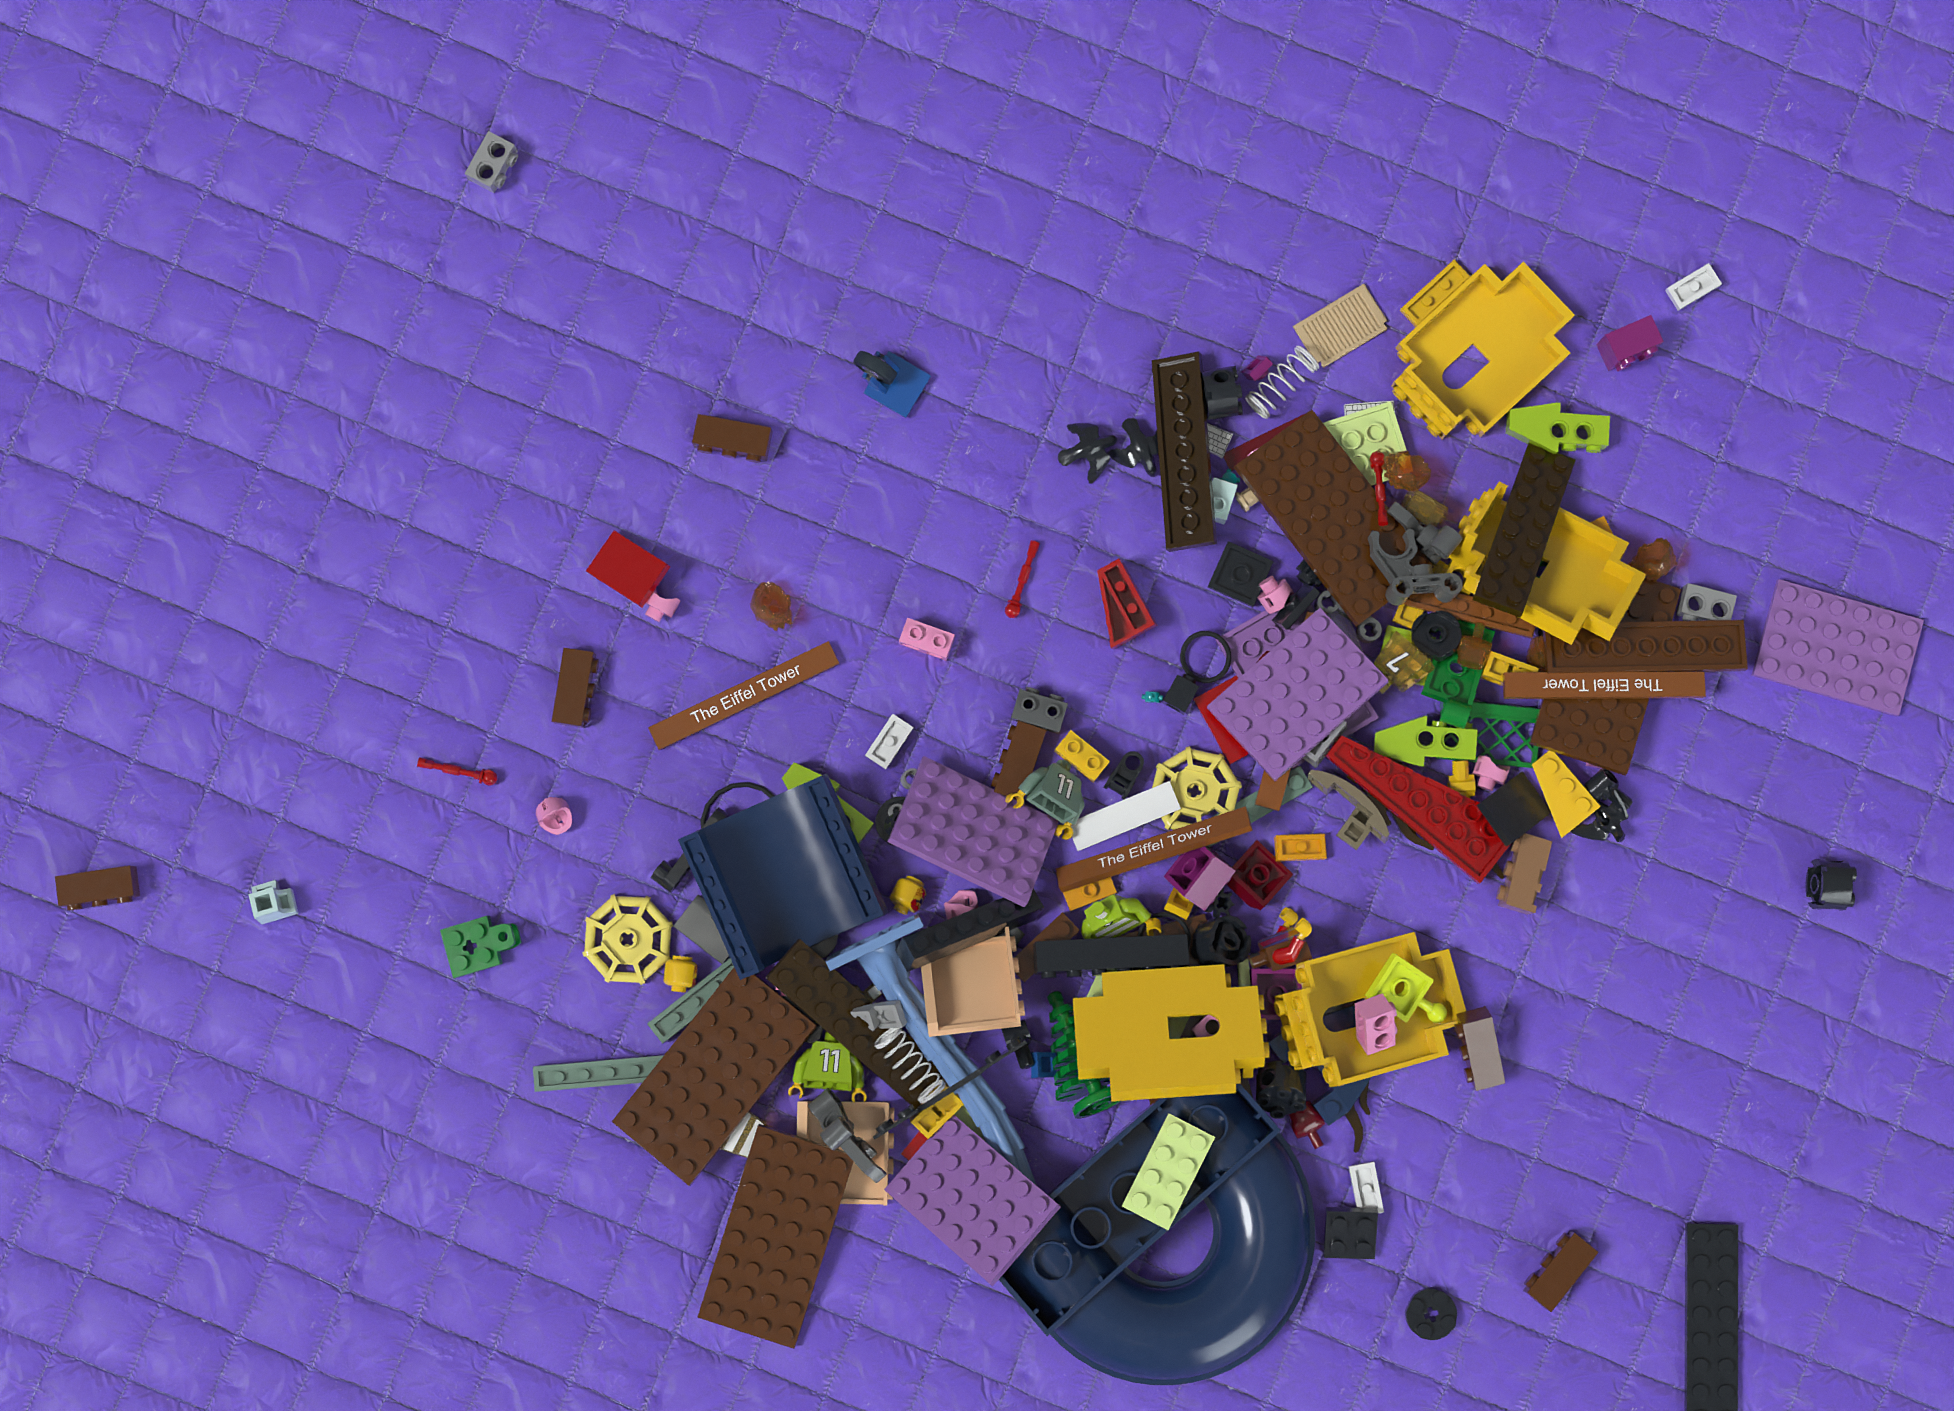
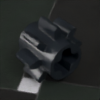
(1307, 575)
(1224, 904)

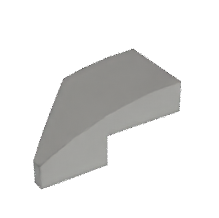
(881, 1014)

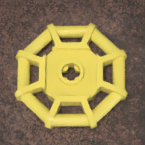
(1204, 779)
(627, 924)

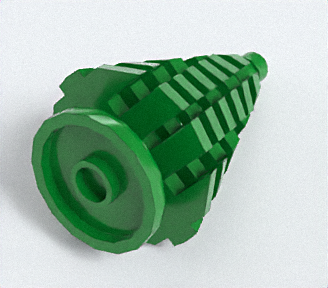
(1067, 1079)

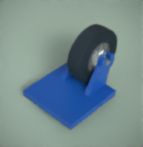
(891, 380)

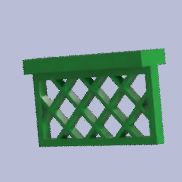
(1501, 712)

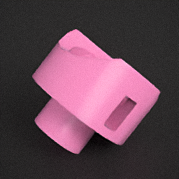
(1274, 592)
(660, 606)
(1489, 773)
(551, 812)
(959, 904)

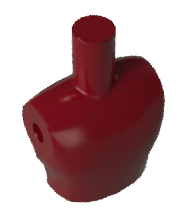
(1307, 1123)

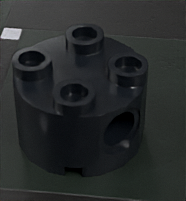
(1222, 393)
(1830, 884)
(1221, 941)
(1281, 1089)

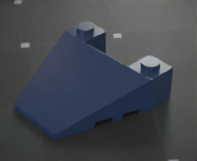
(1338, 1099)

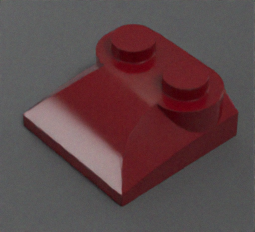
(1258, 876)

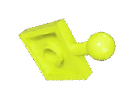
(1415, 987)

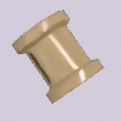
(1246, 499)

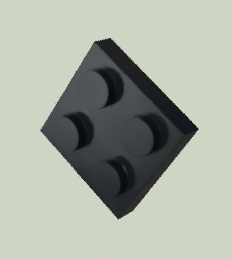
(1240, 574)
(1350, 1233)

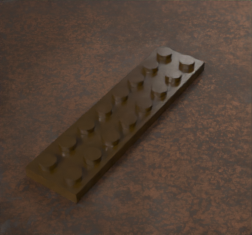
(1184, 452)
(1524, 530)
(829, 1002)

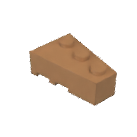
(1524, 874)

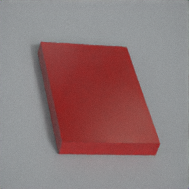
(628, 569)
(1228, 744)

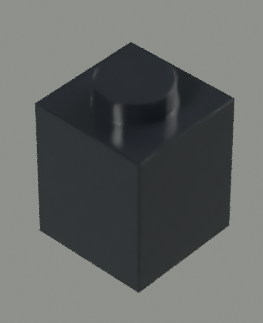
(1181, 693)

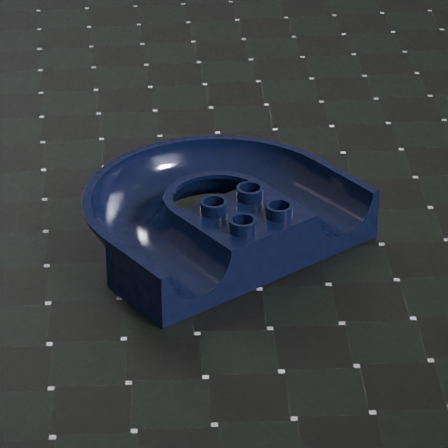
(1222, 1312)

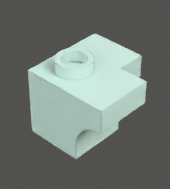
(1223, 496)
(271, 903)

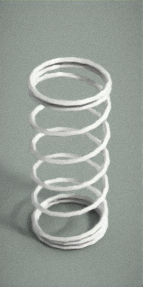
(1253, 401)
(885, 1039)

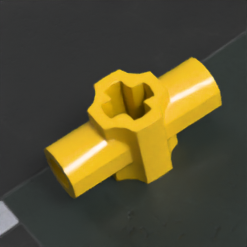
(1461, 779)

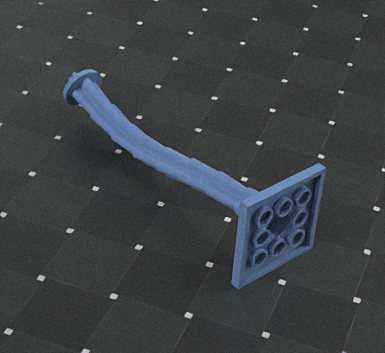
(886, 971)

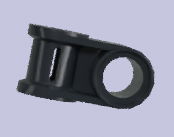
(1124, 776)

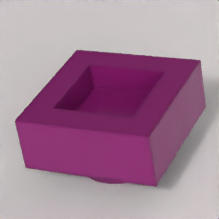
(1257, 368)

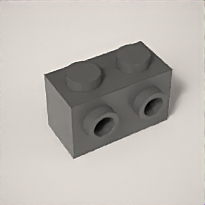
(1038, 714)

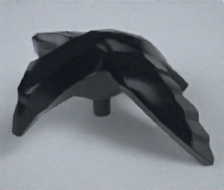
(1090, 447)
(1139, 451)
(1606, 821)

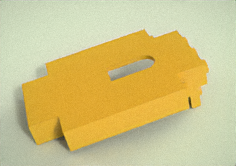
(1508, 324)
(1583, 577)
(1347, 978)
(1129, 1041)

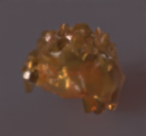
(1406, 471)
(1654, 559)
(771, 605)

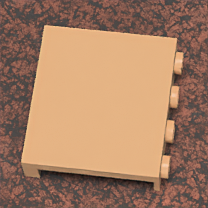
(974, 989)
(866, 1118)

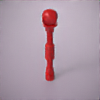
(1376, 462)
(1013, 608)
(484, 776)

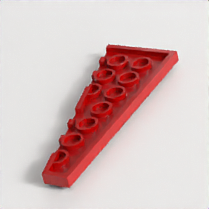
(1428, 807)

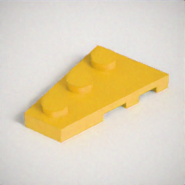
(1564, 792)

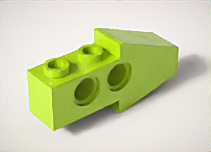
(1535, 425)
(1402, 741)
(859, 823)

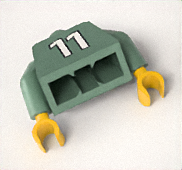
(1055, 793)

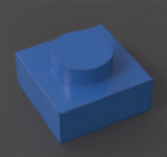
(1042, 1065)

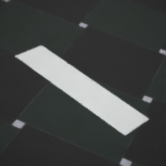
(1124, 815)

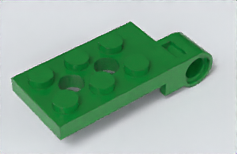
(1452, 688)

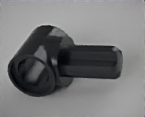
(1602, 784)
(1023, 1053)

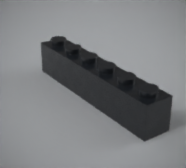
(965, 930)
(1109, 955)

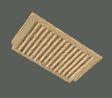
(1341, 326)

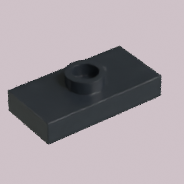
(1295, 606)

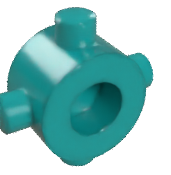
(1230, 477)
(1152, 697)

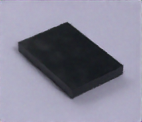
(1514, 808)

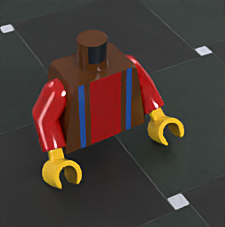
(1286, 946)

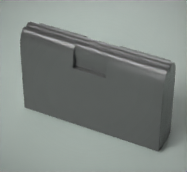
(700, 928)

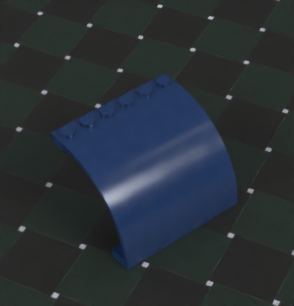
(782, 875)

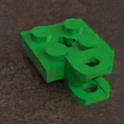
(489, 942)

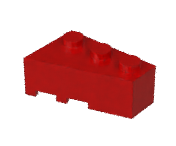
(1123, 604)

